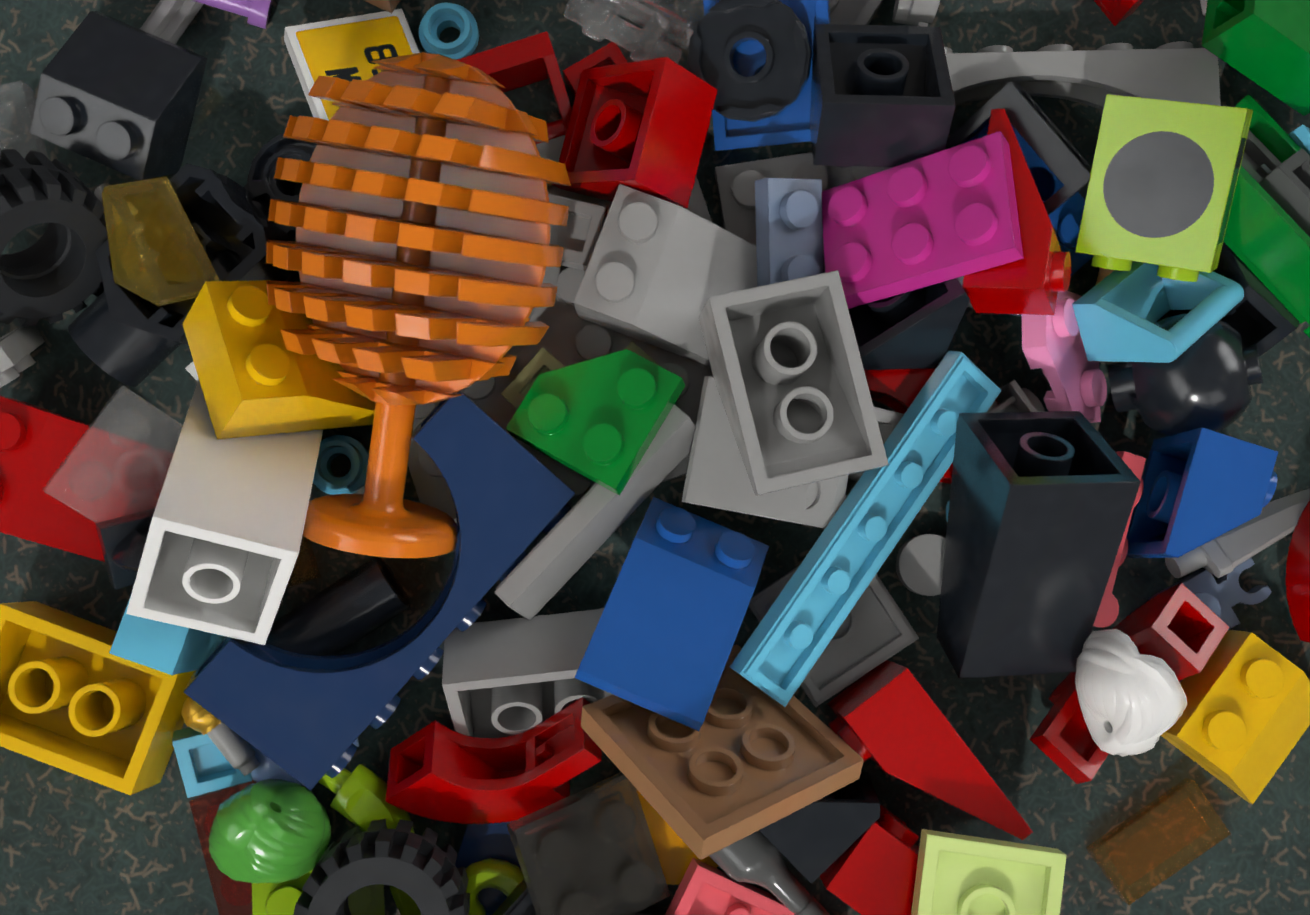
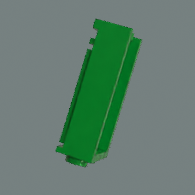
(1263, 232)

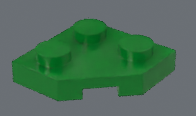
(598, 414)

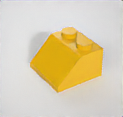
(1243, 713)

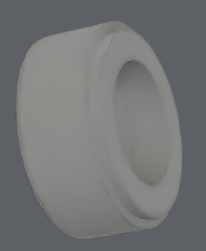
(921, 564)

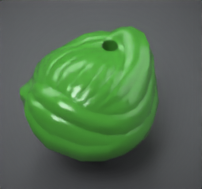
(269, 832)

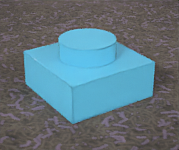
(203, 764)

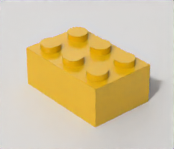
(81, 705)

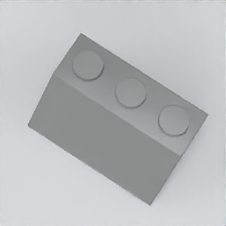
(516, 672)

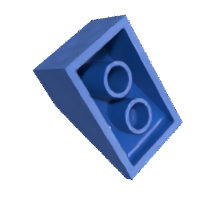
(674, 614)

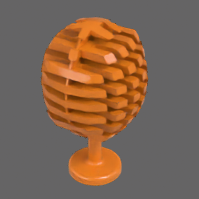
(414, 264)

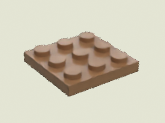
(733, 774)

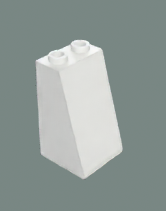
(225, 529)

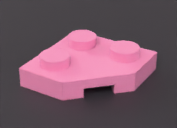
(1057, 349)

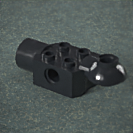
(133, 335)

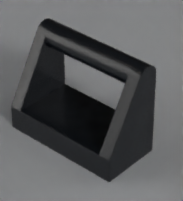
(1039, 133)

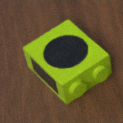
(1162, 185)

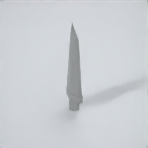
(1245, 541)

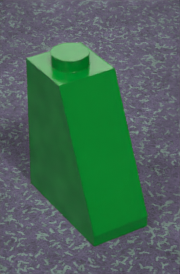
(1264, 43)

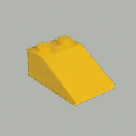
(252, 378)

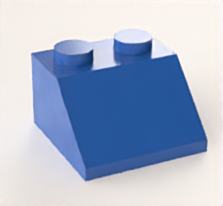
(1197, 491)

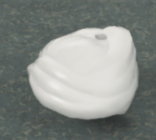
(1125, 694)

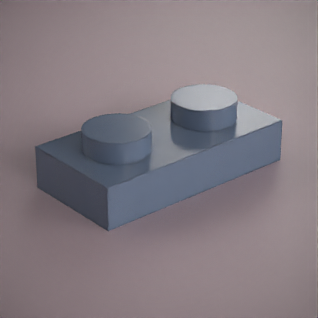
(788, 229)

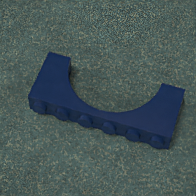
(314, 707)

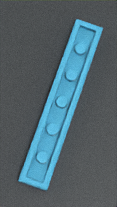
(863, 531)

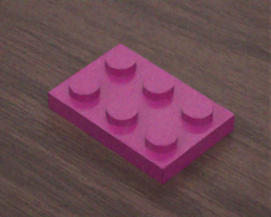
(923, 221)

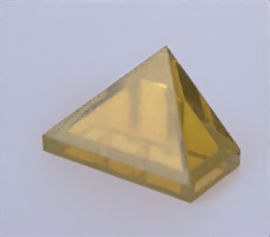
(154, 242)

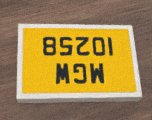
(345, 50)

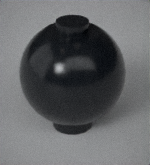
(1199, 389)

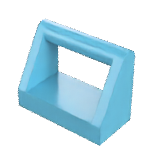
(1121, 313)

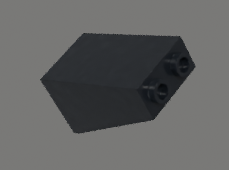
(1028, 540)

